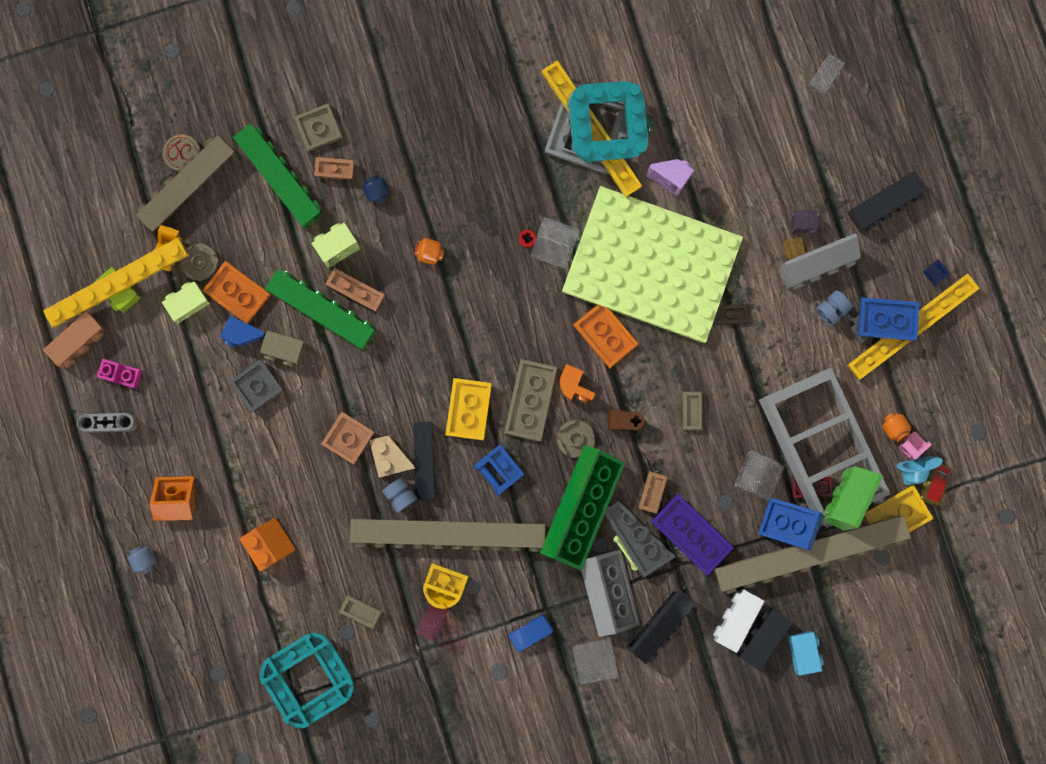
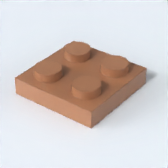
(347, 438)

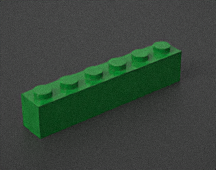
(277, 175)
(320, 310)

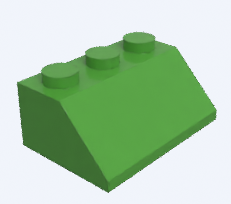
(852, 498)

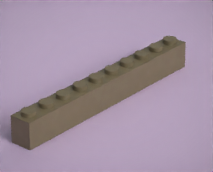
(447, 533)
(824, 549)

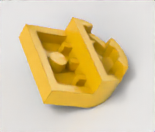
(443, 586)

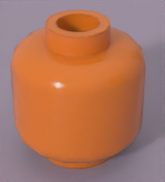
(429, 251)
(896, 427)

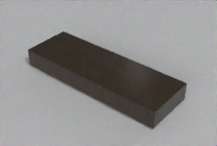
(731, 315)

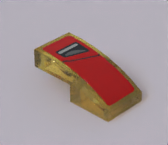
(935, 486)

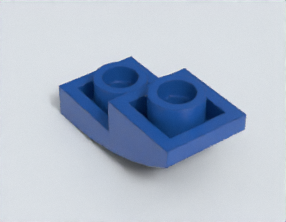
(530, 633)

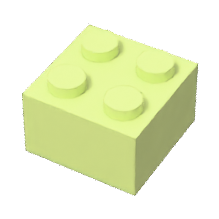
(335, 245)

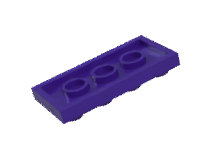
(692, 534)

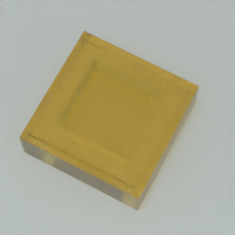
(793, 248)

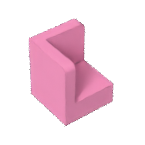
(914, 446)

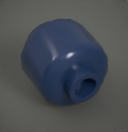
(376, 189)

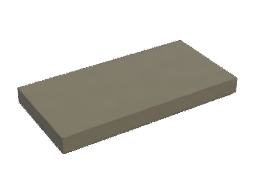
(530, 400)

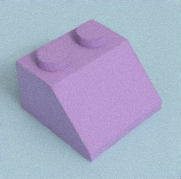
(671, 174)

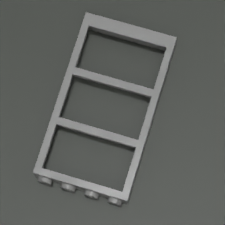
(790, 453)

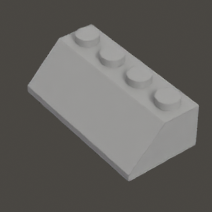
(820, 261)
(610, 593)

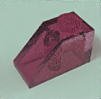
(431, 622)

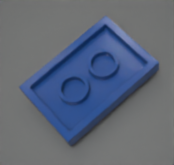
(888, 319)
(790, 524)

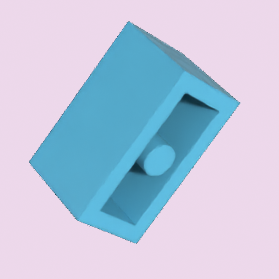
(805, 653)

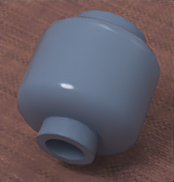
(142, 559)

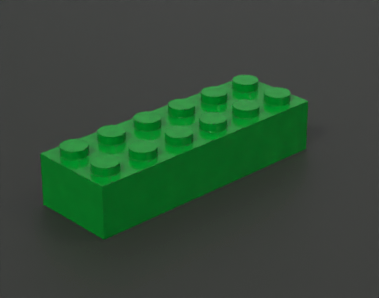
(582, 507)

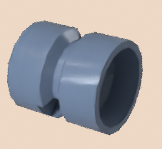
(836, 306)
(399, 495)

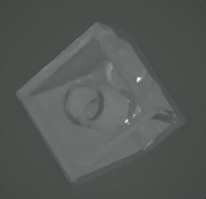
(555, 242)
(759, 475)

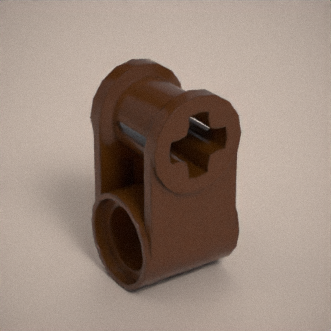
(621, 420)

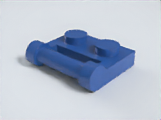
(504, 466)

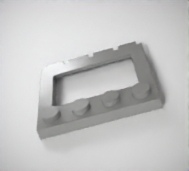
(561, 131)

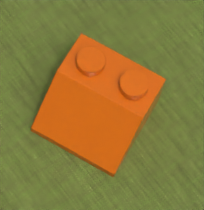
(173, 498)
(267, 544)

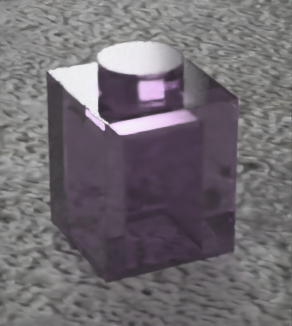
(805, 221)

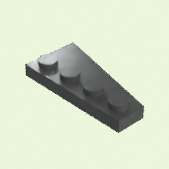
(641, 546)

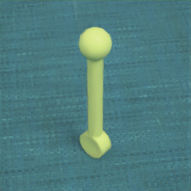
(616, 540)

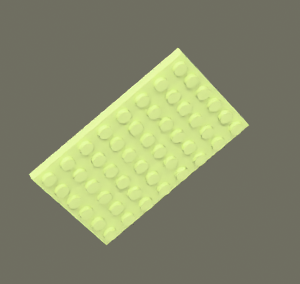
(652, 264)

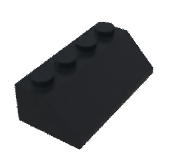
(661, 625)

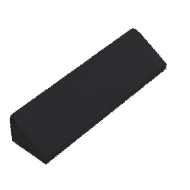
(424, 460)

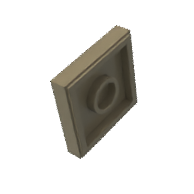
(318, 127)

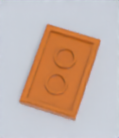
(236, 292)
(606, 335)

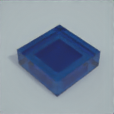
(936, 272)

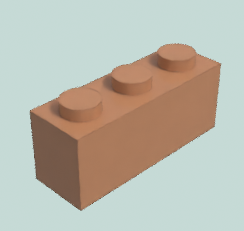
(75, 340)

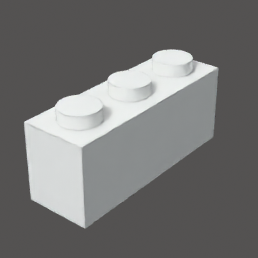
(738, 620)

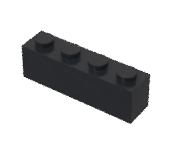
(887, 201)

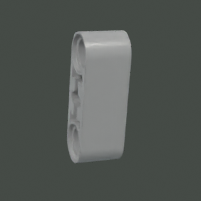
(97, 427)

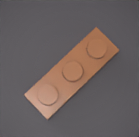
(355, 290)

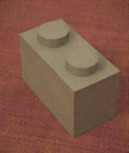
(282, 348)

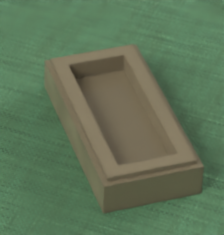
(692, 410)
(360, 611)

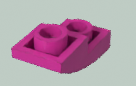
(119, 373)

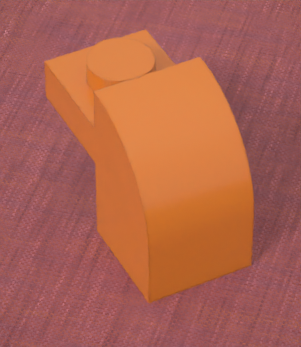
(569, 385)

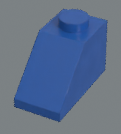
(240, 333)

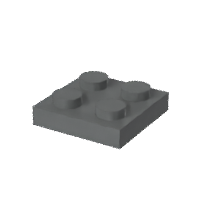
(256, 386)

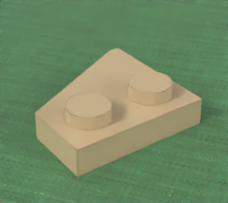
(389, 457)

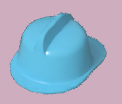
(918, 470)

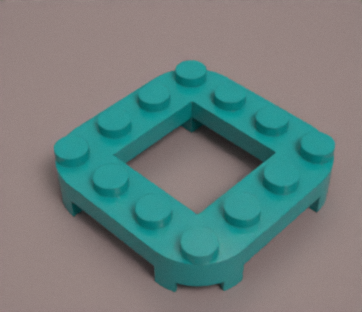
(580, 122)
(282, 694)

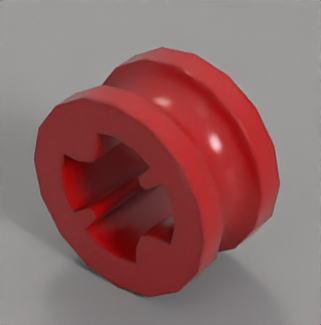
(522, 241)

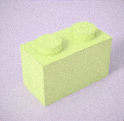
(185, 302)

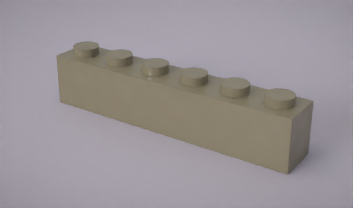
(185, 183)

